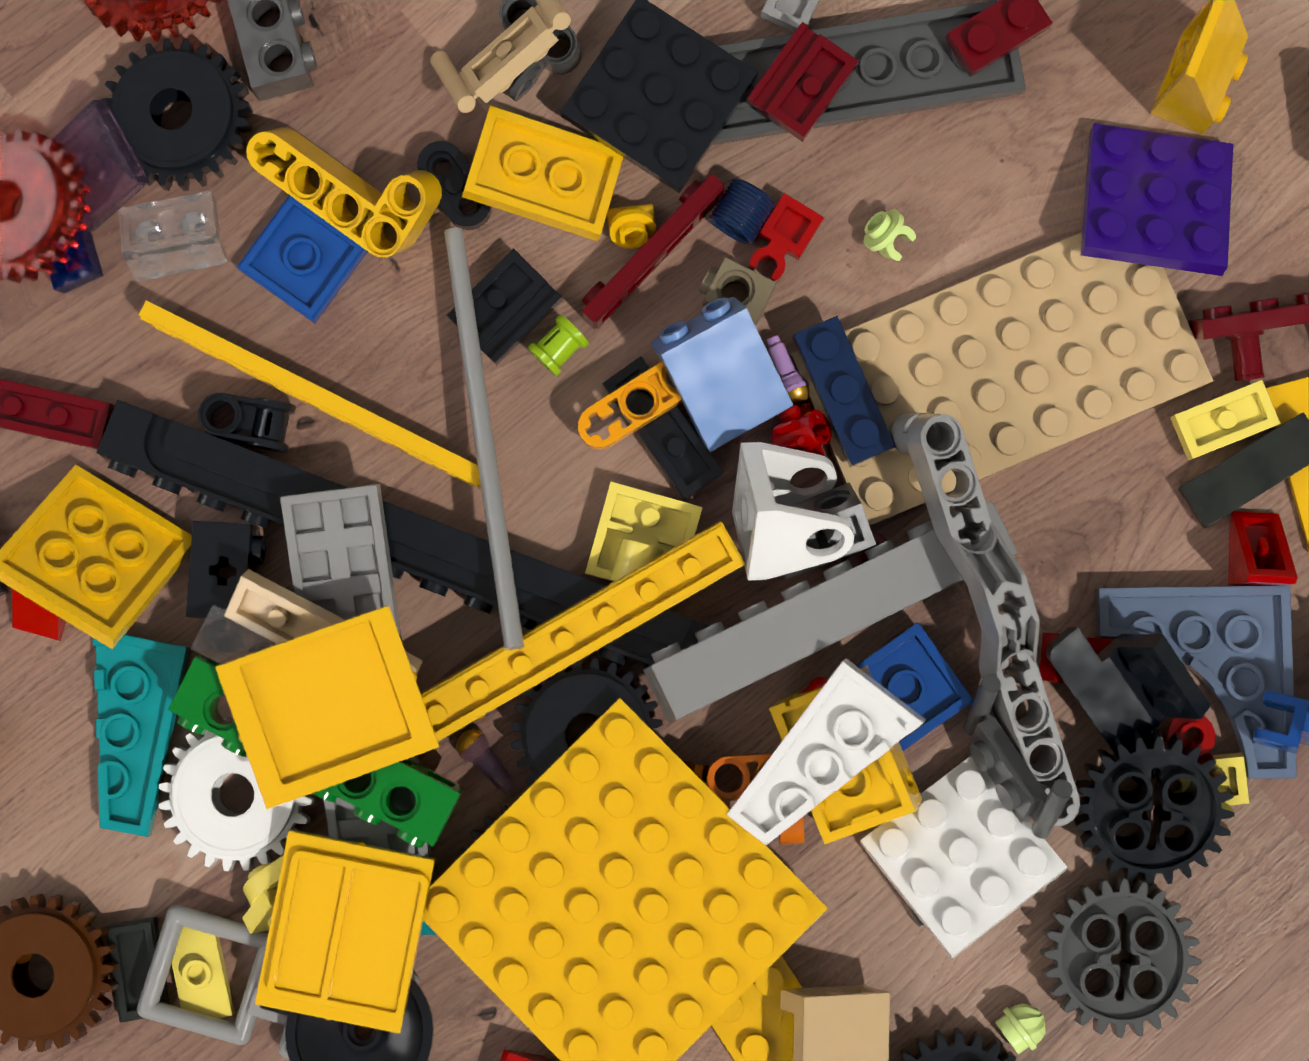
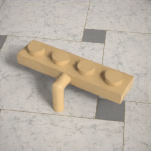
(279, 612)

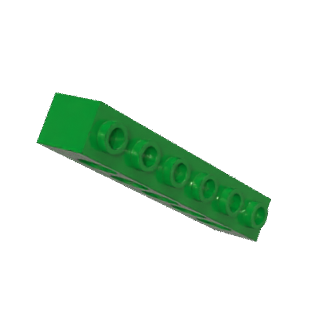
(434, 794)

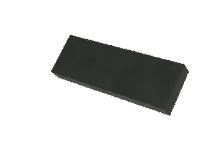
(1249, 472)

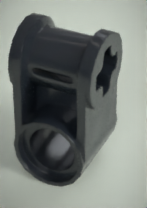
(251, 421)

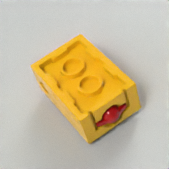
(872, 796)

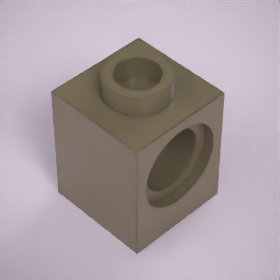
(757, 286)

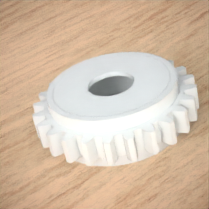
(208, 822)

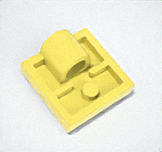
(638, 529)

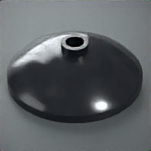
(331, 1040)

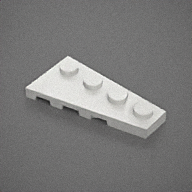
(831, 742)

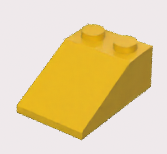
(1203, 67)

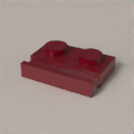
(802, 81)

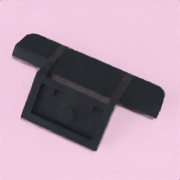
(1127, 684)

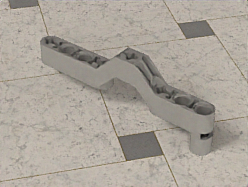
(989, 571)

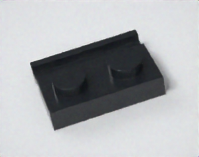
(509, 305)

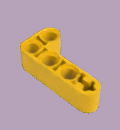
(339, 182)

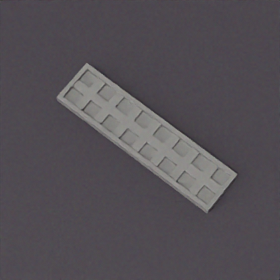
(345, 567)

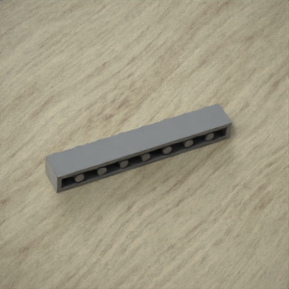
(805, 620)

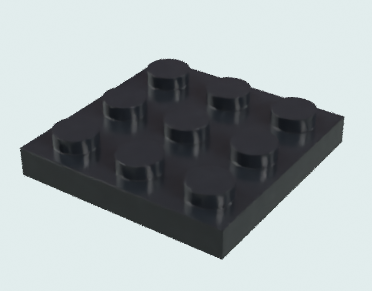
(659, 94)

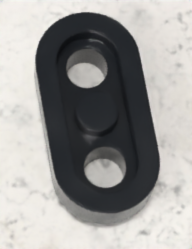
(453, 184)

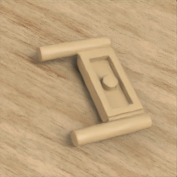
(505, 57)

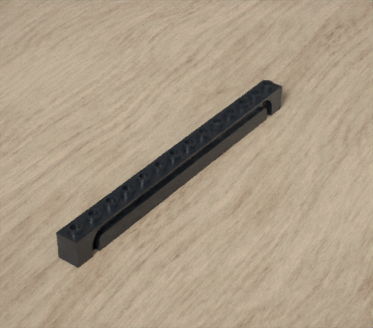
(417, 544)

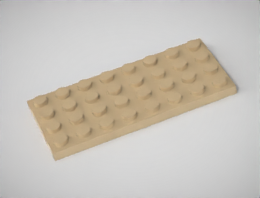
(1019, 363)

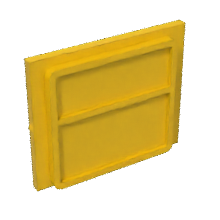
(327, 706)
(344, 931)

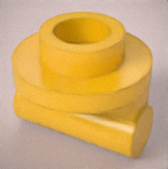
(631, 225)

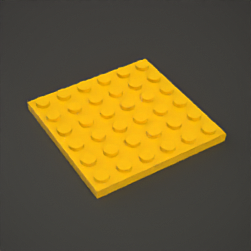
(619, 901)

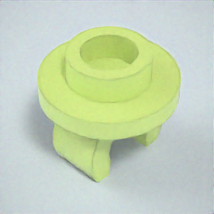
(882, 231)

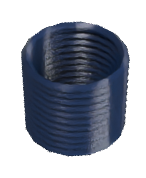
(742, 211)

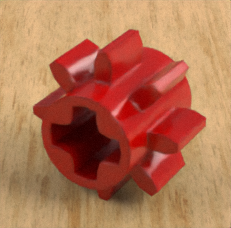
(802, 429)

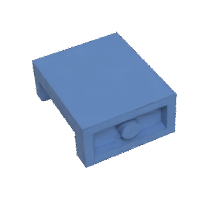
(722, 372)

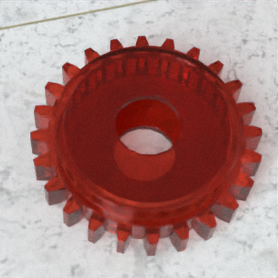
(50, 207)

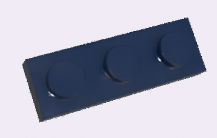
(843, 391)

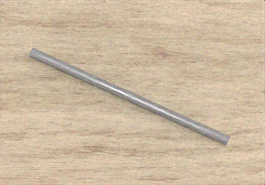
(484, 440)

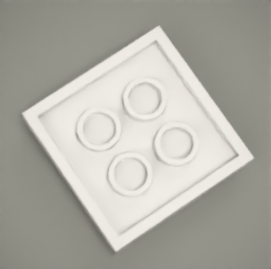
(962, 858)

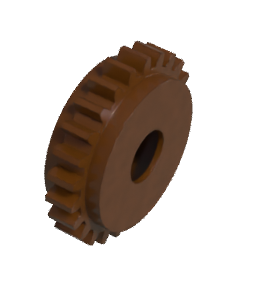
(78, 967)

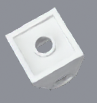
(766, 525)

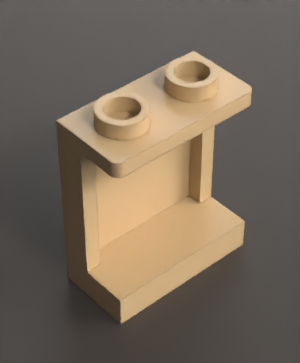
(839, 1023)

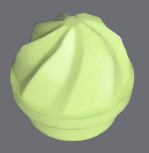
(1022, 1026)

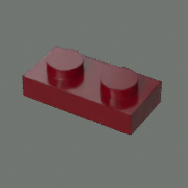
(997, 32)

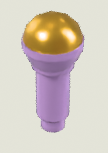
(794, 383)

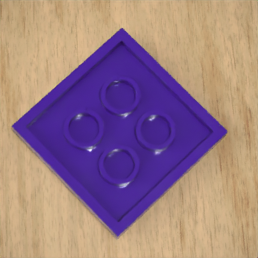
(1157, 199)

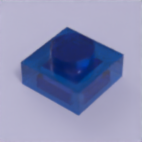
(81, 266)

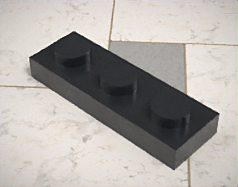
(668, 437)

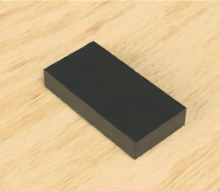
(134, 952)

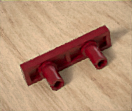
(1245, 327)

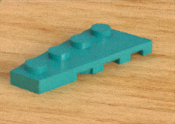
(134, 727)

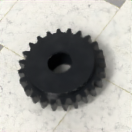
(215, 118)
(564, 698)

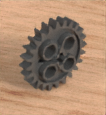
(1164, 956)

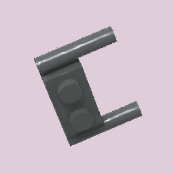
(1013, 779)

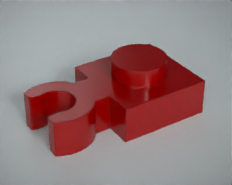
(787, 232)

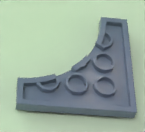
(1228, 638)

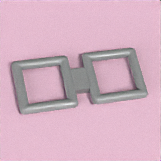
(236, 1033)

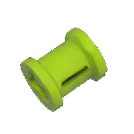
(558, 345)

